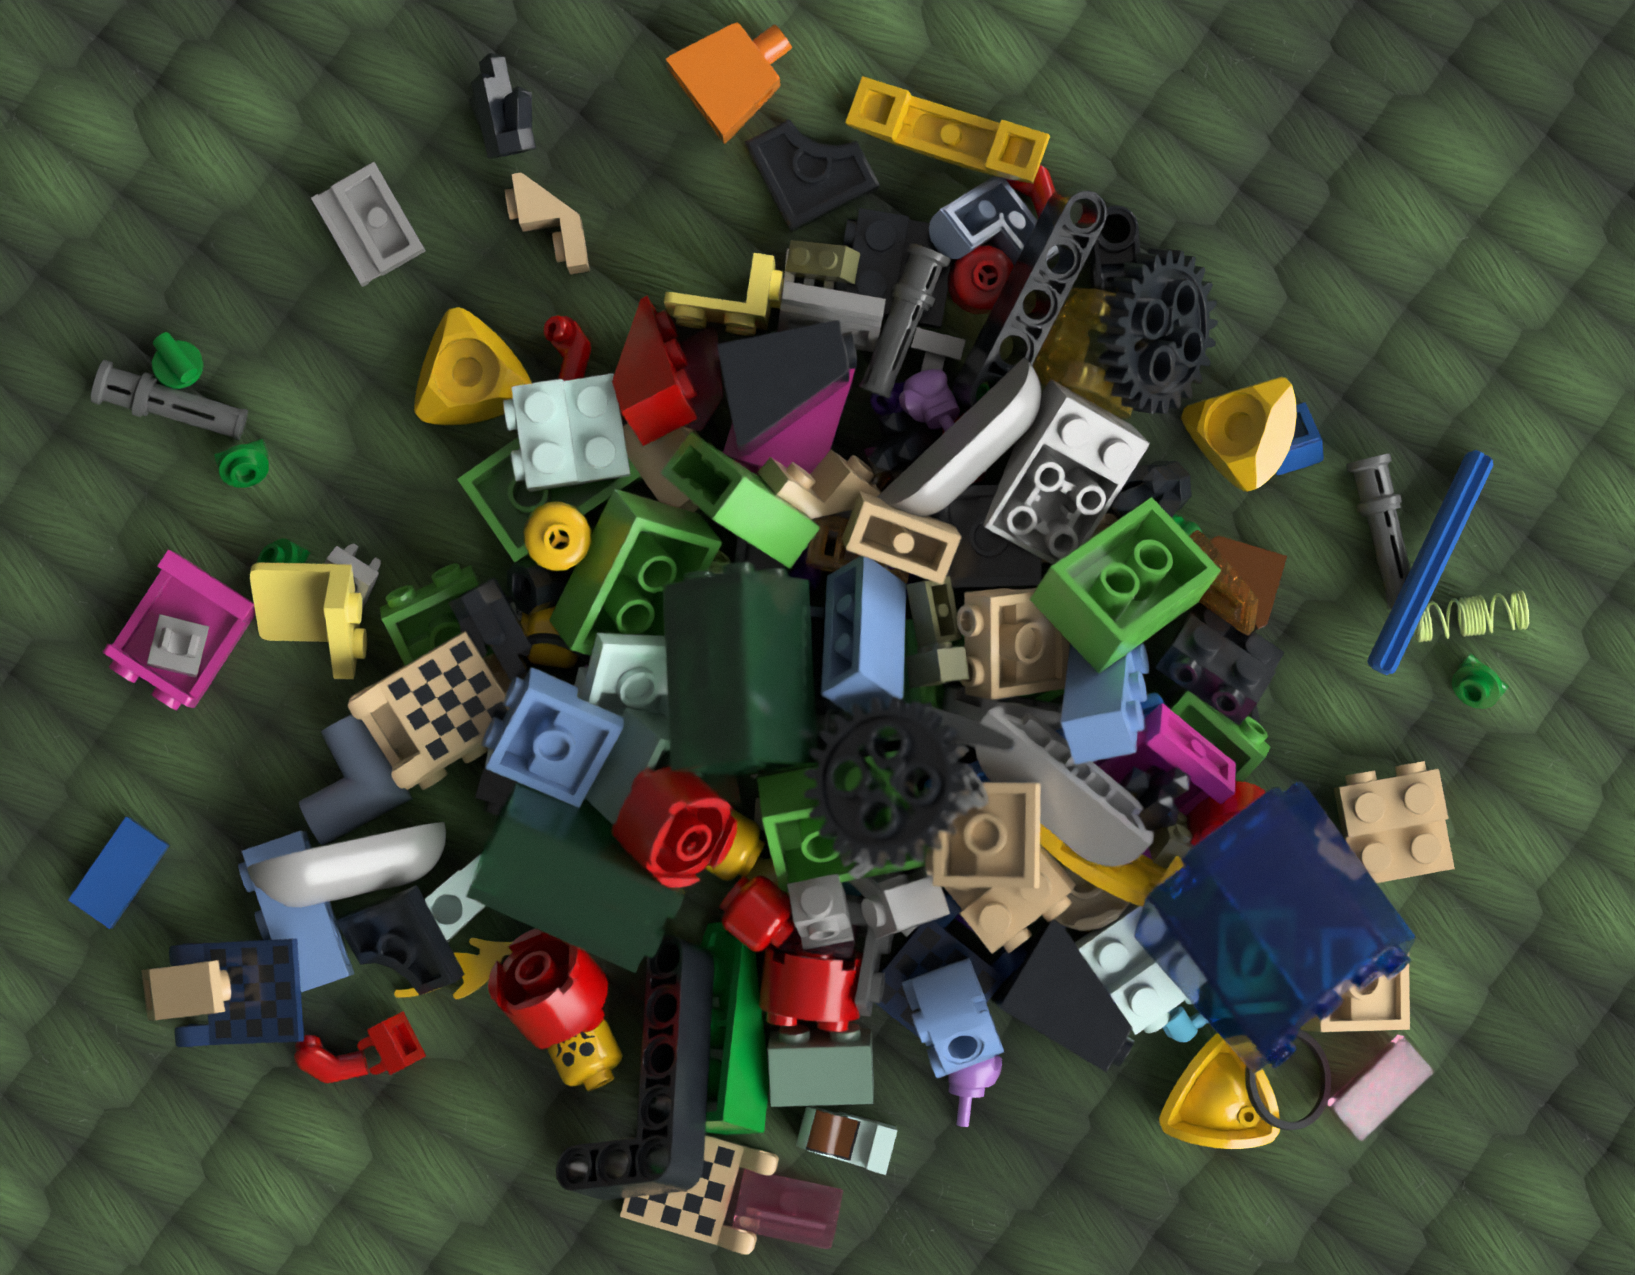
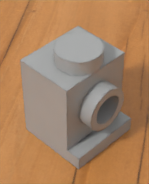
(904, 904)
(820, 911)

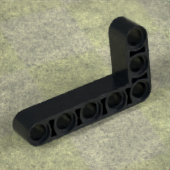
(1049, 286)
(672, 1088)

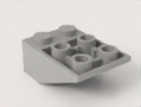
(1063, 475)

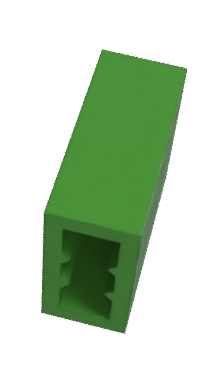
(739, 500)

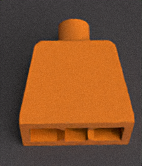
(729, 75)

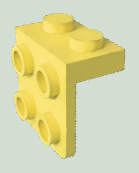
(740, 318)
(311, 606)

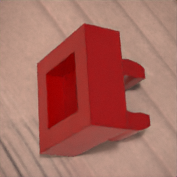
(394, 1043)

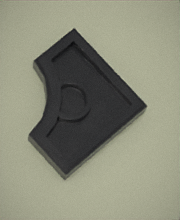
(808, 176)
(404, 937)

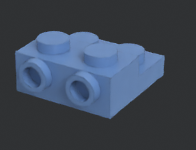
(550, 737)

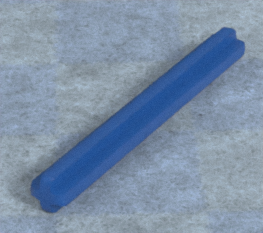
(1430, 562)

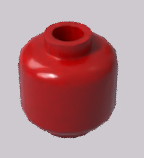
(966, 286)
(758, 913)

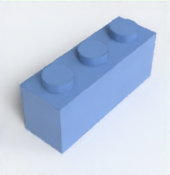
(863, 635)
(1104, 708)
(319, 940)

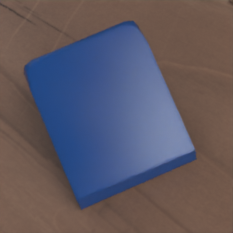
(1306, 443)

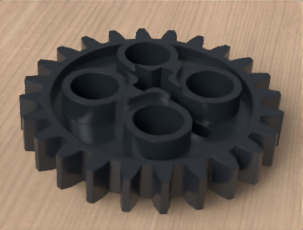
(1157, 330)
(853, 812)

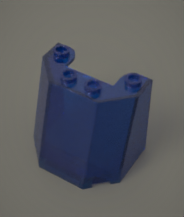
(1272, 925)

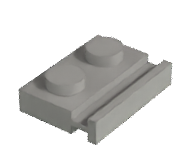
(368, 224)
(813, 305)

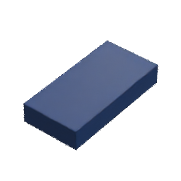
(119, 872)

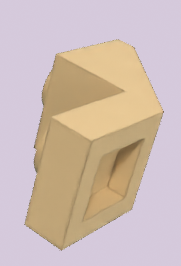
(541, 210)
(825, 491)
(185, 990)

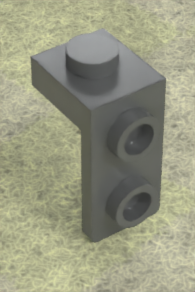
(871, 981)

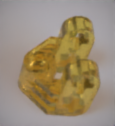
(1066, 346)

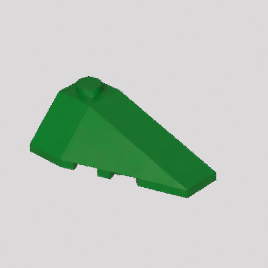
(737, 1043)

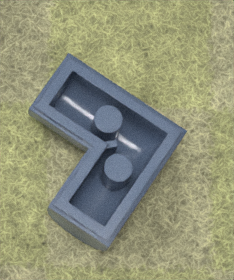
(982, 215)
(362, 793)

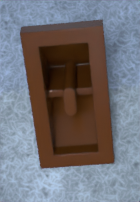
(1259, 570)

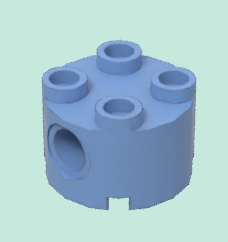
(953, 1017)

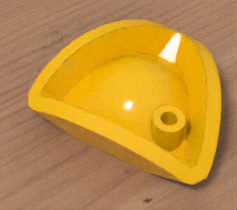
(466, 372)
(1245, 431)
(1213, 1105)

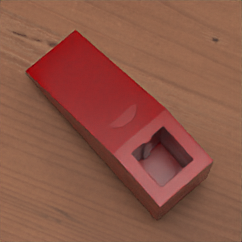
(650, 378)

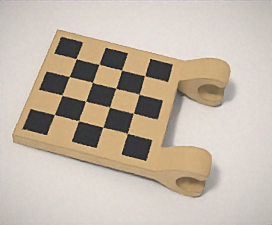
(440, 701)
(703, 1209)

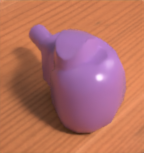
(930, 399)
(971, 1084)

